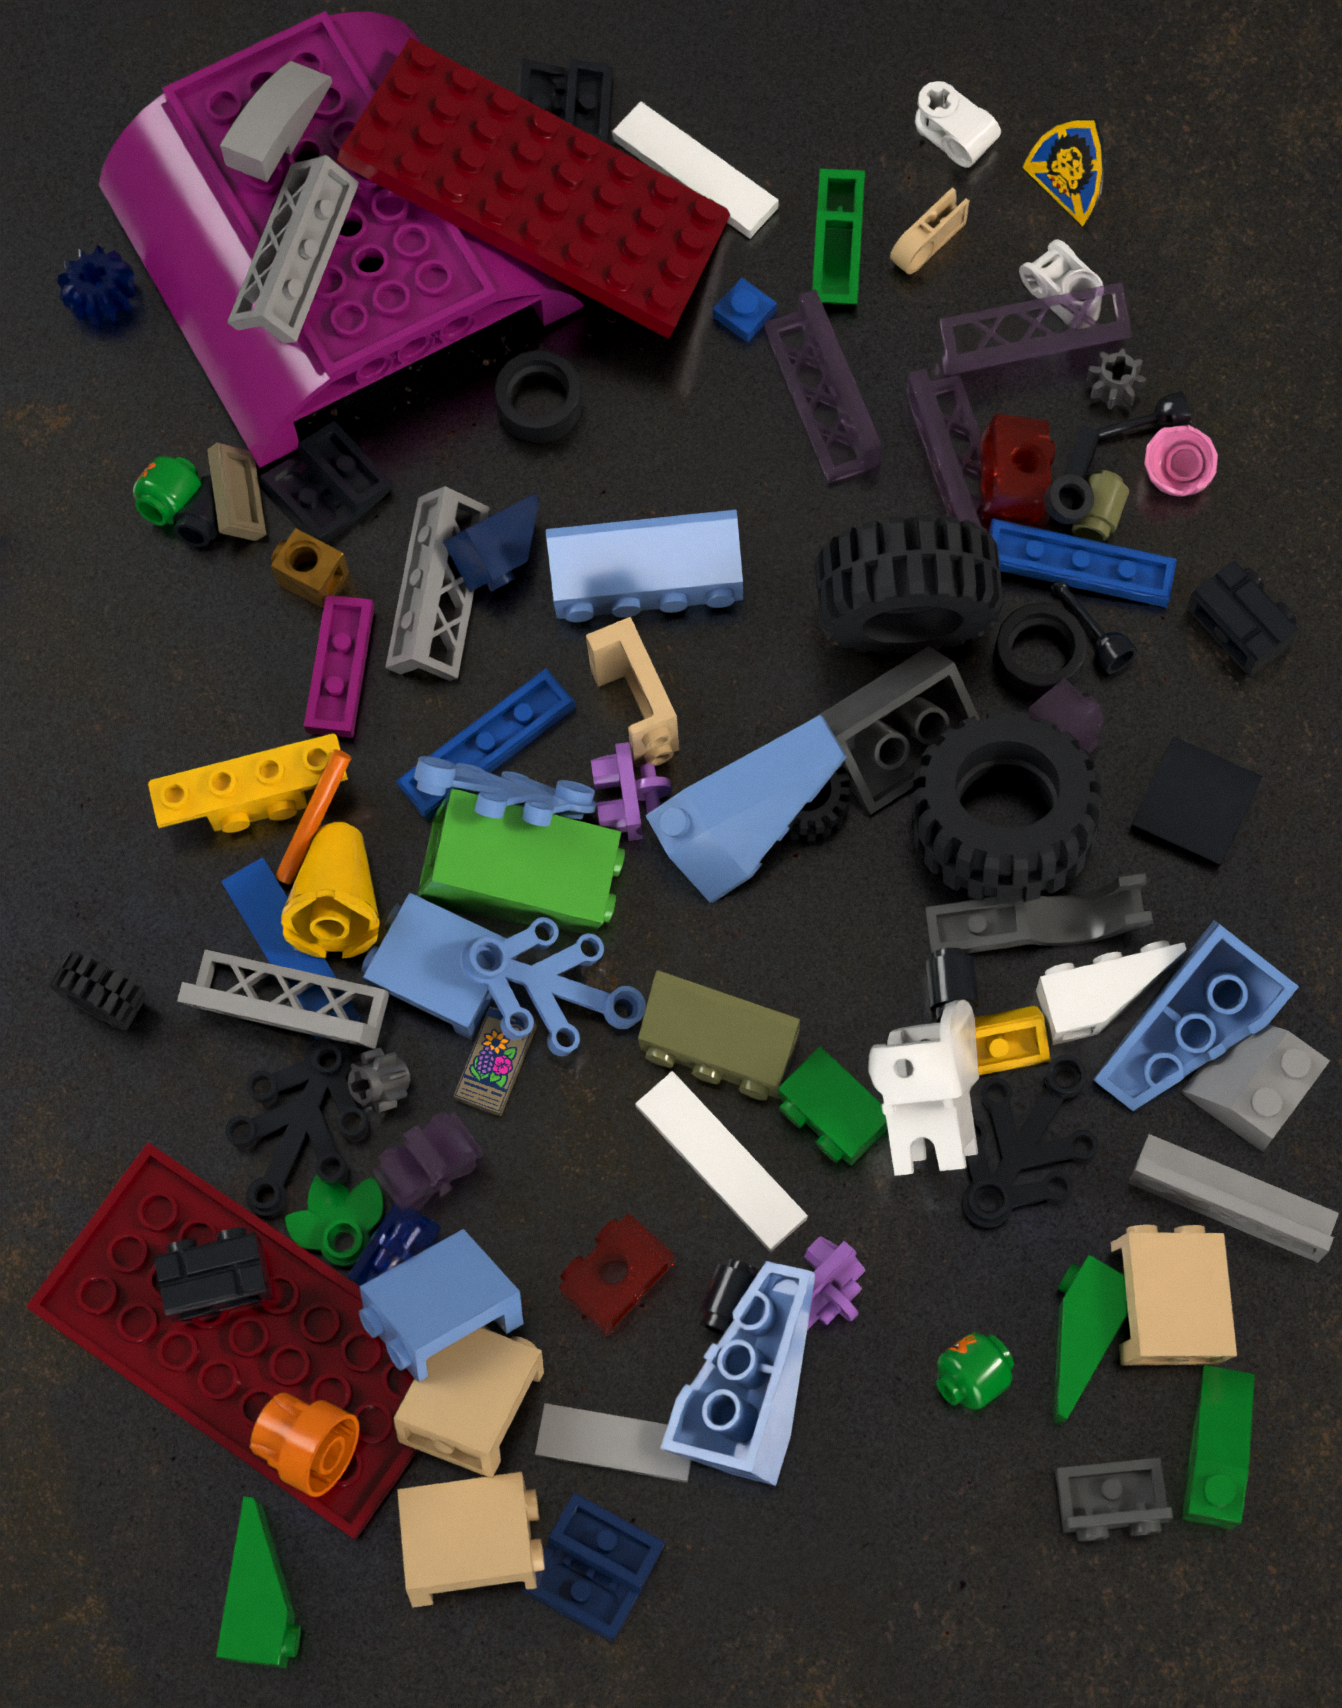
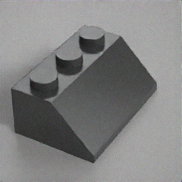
(894, 722)

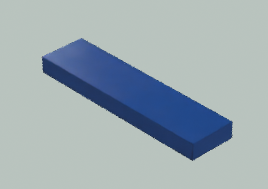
(1083, 563)
(497, 735)
(260, 905)

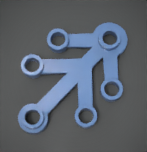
(496, 792)
(544, 983)

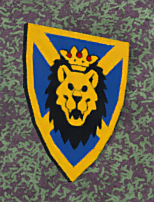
(1070, 166)

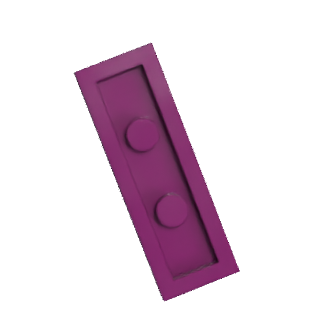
(339, 666)

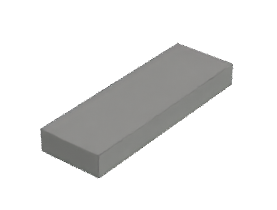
(608, 1443)

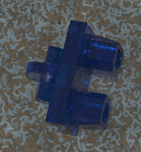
(393, 1243)

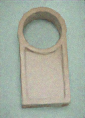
(930, 233)

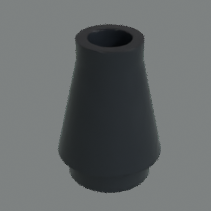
(197, 519)

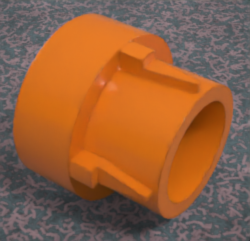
(305, 1442)

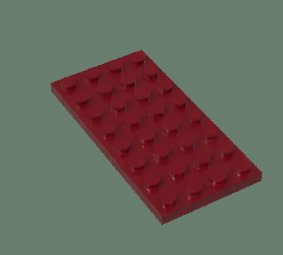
(535, 187)
(230, 1362)

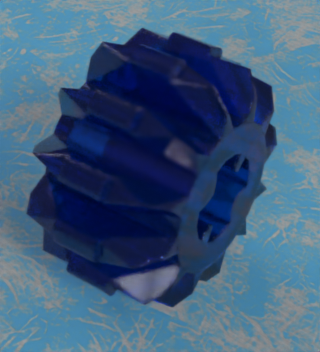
(96, 285)

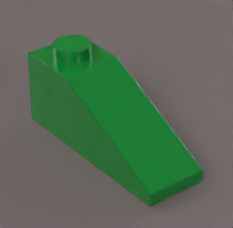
(1086, 1326)
(1219, 1448)
(257, 1607)

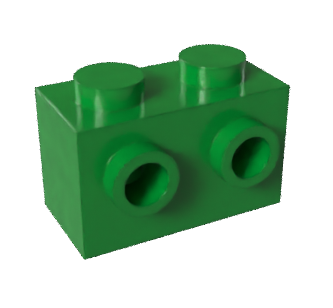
(833, 1107)

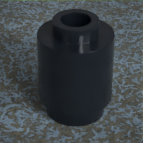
(951, 978)
(724, 1293)

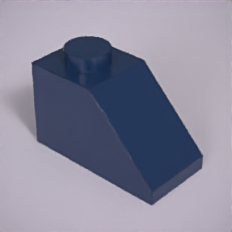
(495, 545)

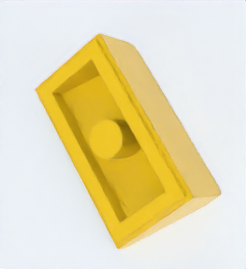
(1011, 1040)

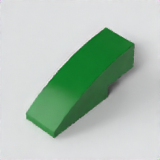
(838, 236)

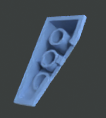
(736, 814)
(1201, 1010)
(746, 1393)

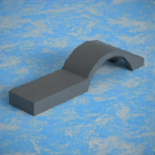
(1041, 922)

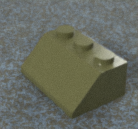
(718, 1036)

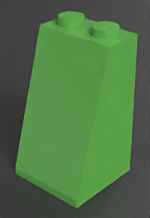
(520, 868)

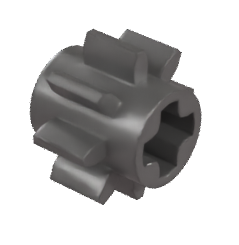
(1117, 366)
(379, 1080)

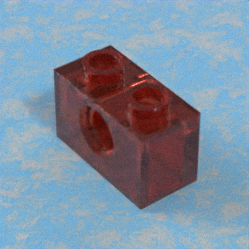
(1013, 444)
(609, 1303)

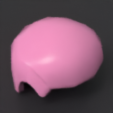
(1181, 460)

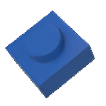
(744, 310)

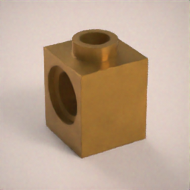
(313, 584)

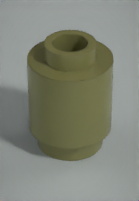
(1109, 502)

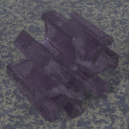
(428, 1161)

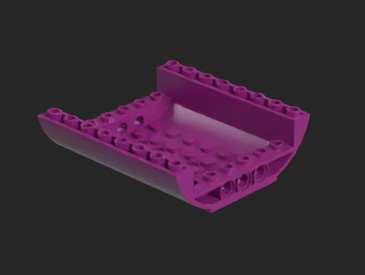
(204, 220)

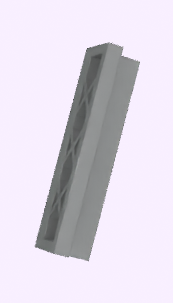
(297, 250)
(422, 586)
(275, 1012)
(1234, 1198)

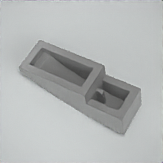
(274, 120)

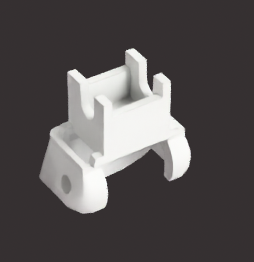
(929, 1088)

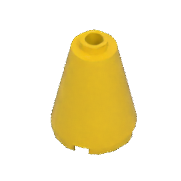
(332, 896)

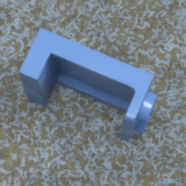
(423, 964)
(437, 1301)

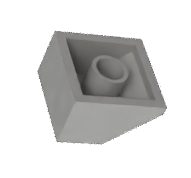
(1257, 1083)

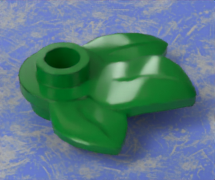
(336, 1213)

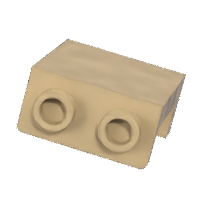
(620, 653)
(1176, 1297)
(469, 1399)
(468, 1535)

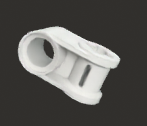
(957, 126)
(1060, 273)

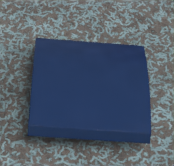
(595, 1567)

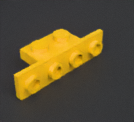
(245, 787)

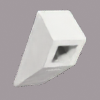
(1093, 996)

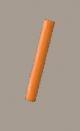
(313, 816)

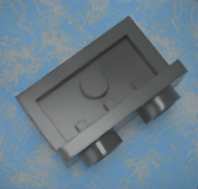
(1113, 1497)

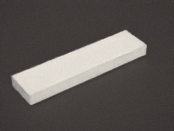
(693, 165)
(721, 1161)

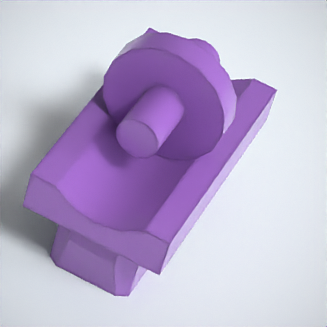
(618, 771)
(834, 1280)

